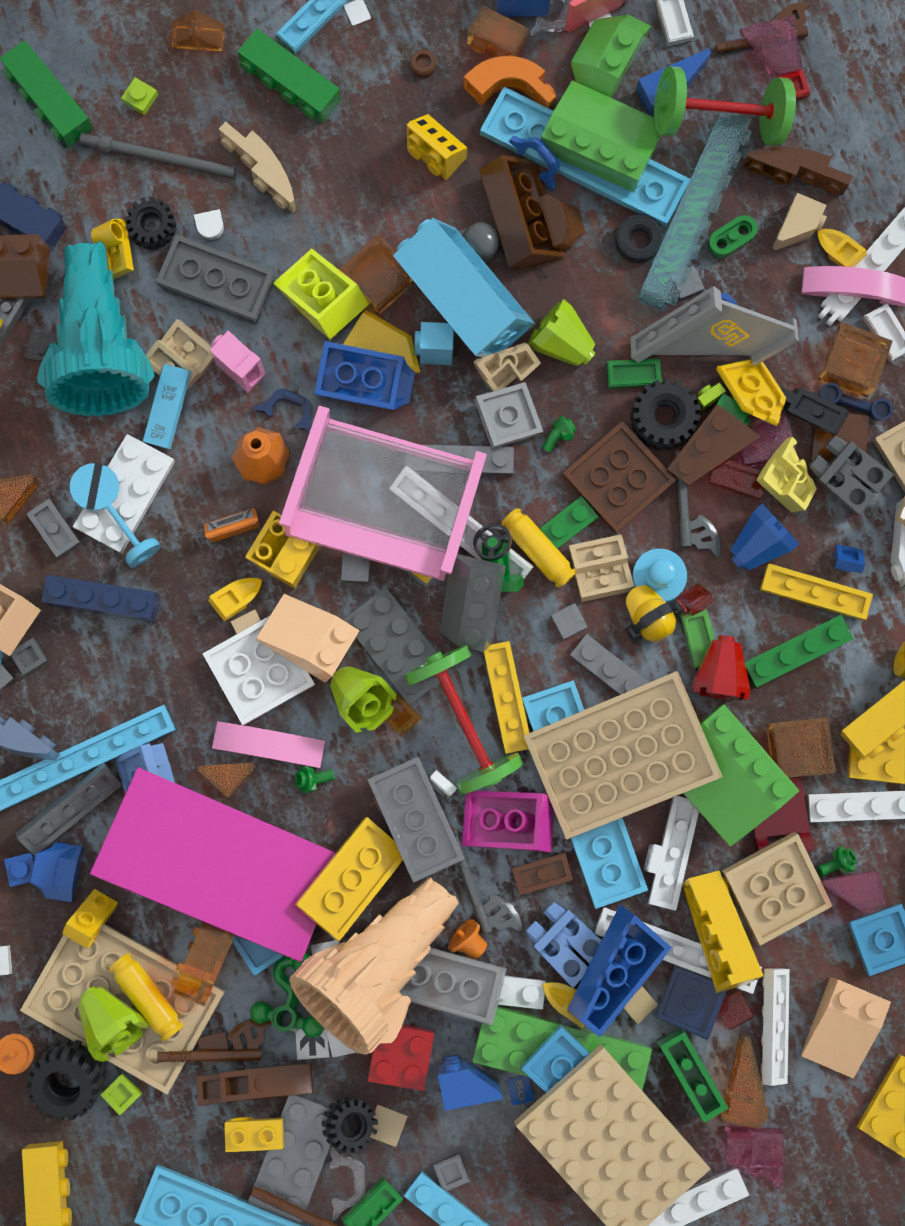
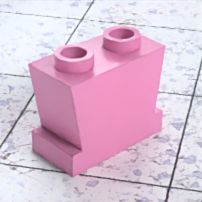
(237, 361)

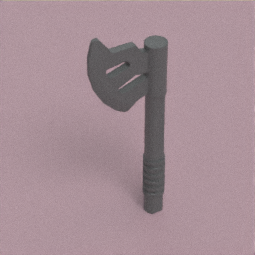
(688, 538)
(480, 910)

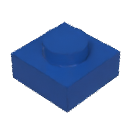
(849, 559)
(19, 869)

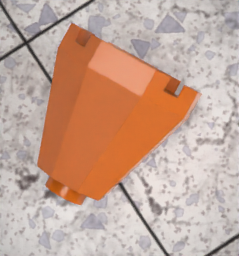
(261, 456)

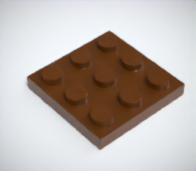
(619, 477)

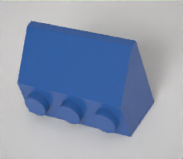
(465, 1083)

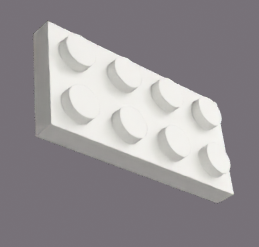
(140, 476)

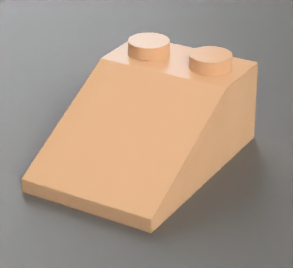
(15, 619)
(307, 636)
(844, 1027)

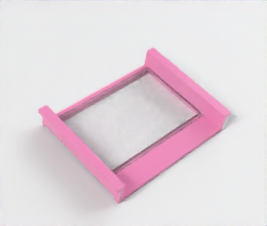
(381, 497)

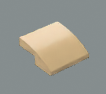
(181, 349)
(601, 568)

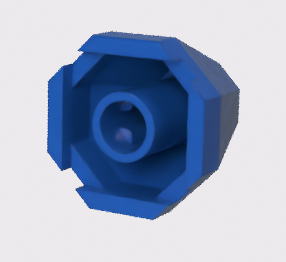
(762, 540)

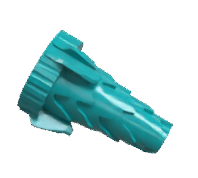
(94, 362)

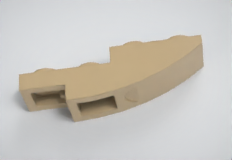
(264, 165)

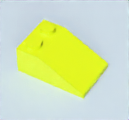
(321, 293)

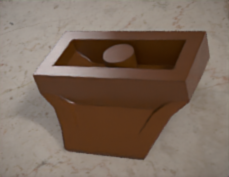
(562, 222)

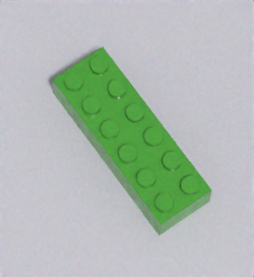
(519, 1034)

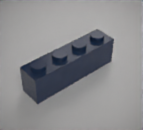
(25, 216)
(101, 598)

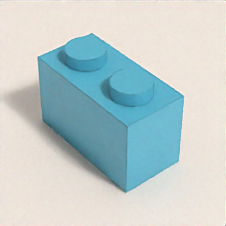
(434, 343)

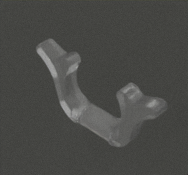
(557, 26)
(359, 1181)

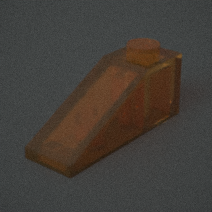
(745, 1090)

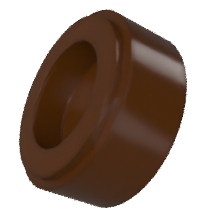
(423, 63)

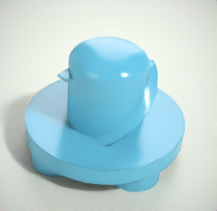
(662, 572)

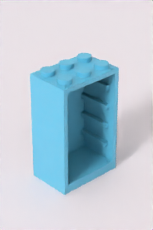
(463, 288)

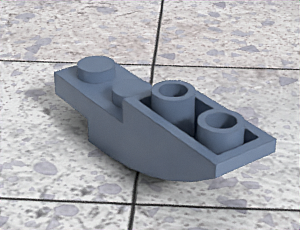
(19, 740)

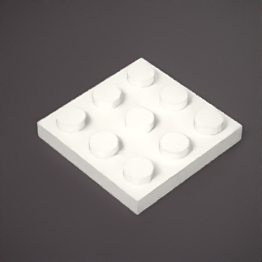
(255, 675)

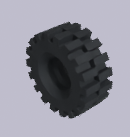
(668, 395)

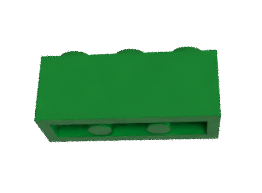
(692, 1075)

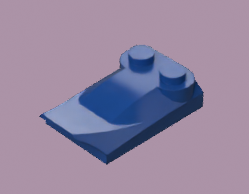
(364, 376)

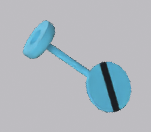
(96, 488)

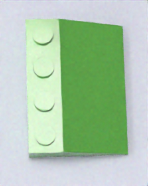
(601, 136)
(750, 783)

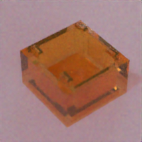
(377, 274)
(855, 360)
(802, 747)
(202, 963)

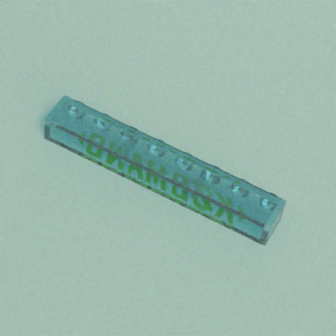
(694, 209)

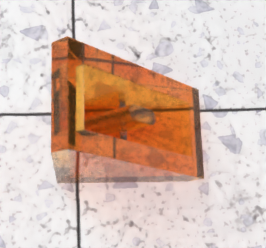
(197, 32)
(14, 495)
(403, 717)
(228, 777)

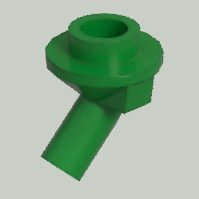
(562, 429)
(307, 780)
(843, 859)

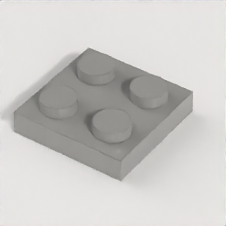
(508, 415)

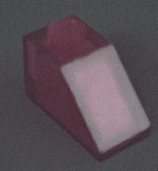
(857, 890)

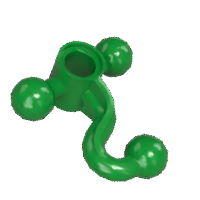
(262, 1012)

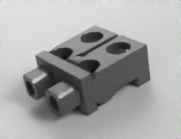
(845, 466)

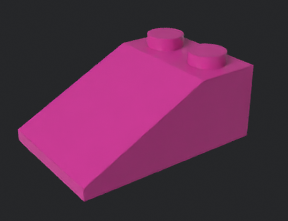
(508, 821)

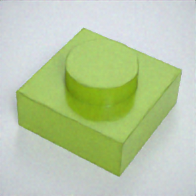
(139, 96)
(709, 396)
(121, 1094)

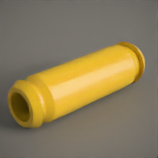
(538, 548)
(146, 996)

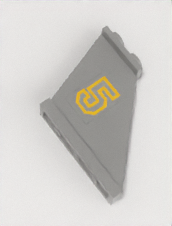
(714, 328)

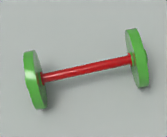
(775, 111)
(489, 772)

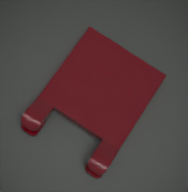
(788, 819)

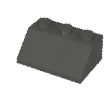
(472, 602)

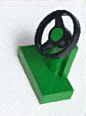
(498, 551)

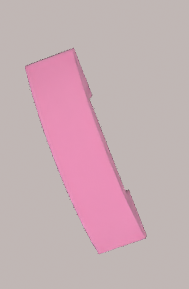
(854, 282)
(268, 744)

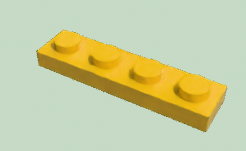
(816, 592)
(507, 697)

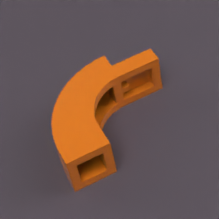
(511, 73)

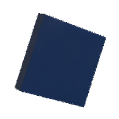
(690, 1002)

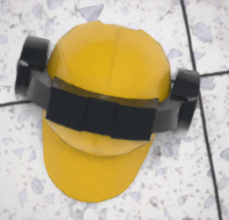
(650, 615)

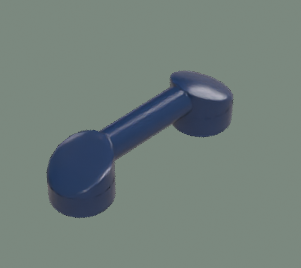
(878, 410)

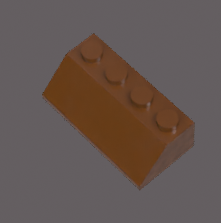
(514, 200)
(23, 266)

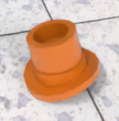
(467, 940)
(15, 1053)

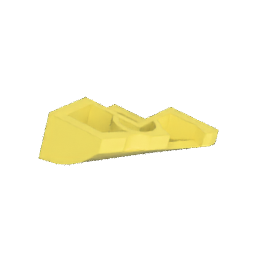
(788, 478)

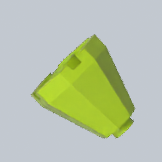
(563, 336)
(361, 698)
(108, 1023)

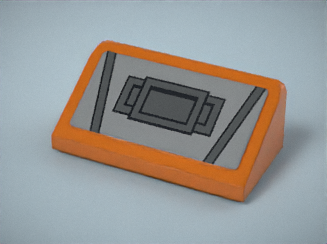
(232, 525)

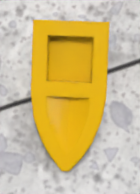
(841, 248)
(234, 597)
(560, 997)

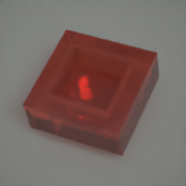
(695, 599)
(736, 1010)

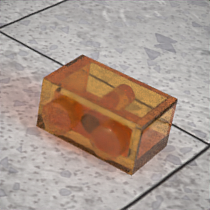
(496, 34)

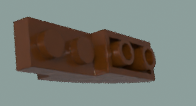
(786, 163)
(254, 1084)

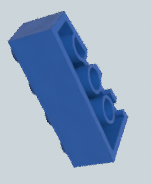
(617, 970)

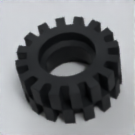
(150, 208)
(365, 1125)

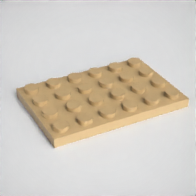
(622, 755)
(76, 969)
(611, 1143)

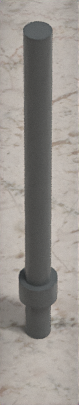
(108, 144)

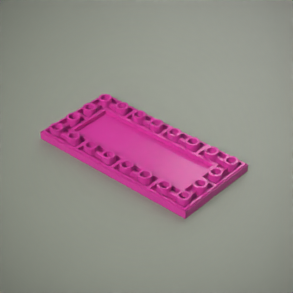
(212, 863)

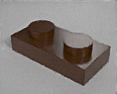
(542, 874)

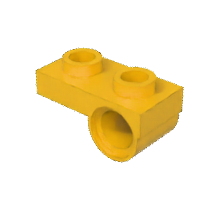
(116, 240)
(89, 918)
(254, 1134)

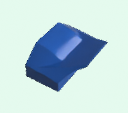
(58, 871)

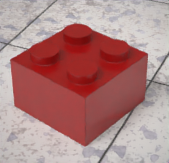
(404, 1060)

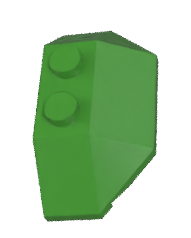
(608, 52)

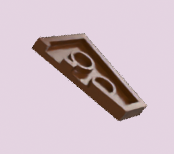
(711, 445)

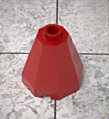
(722, 671)

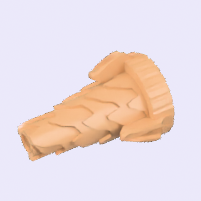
(358, 982)

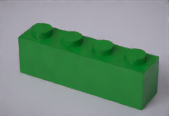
(288, 76)
(46, 93)
(797, 651)

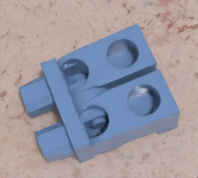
(557, 941)

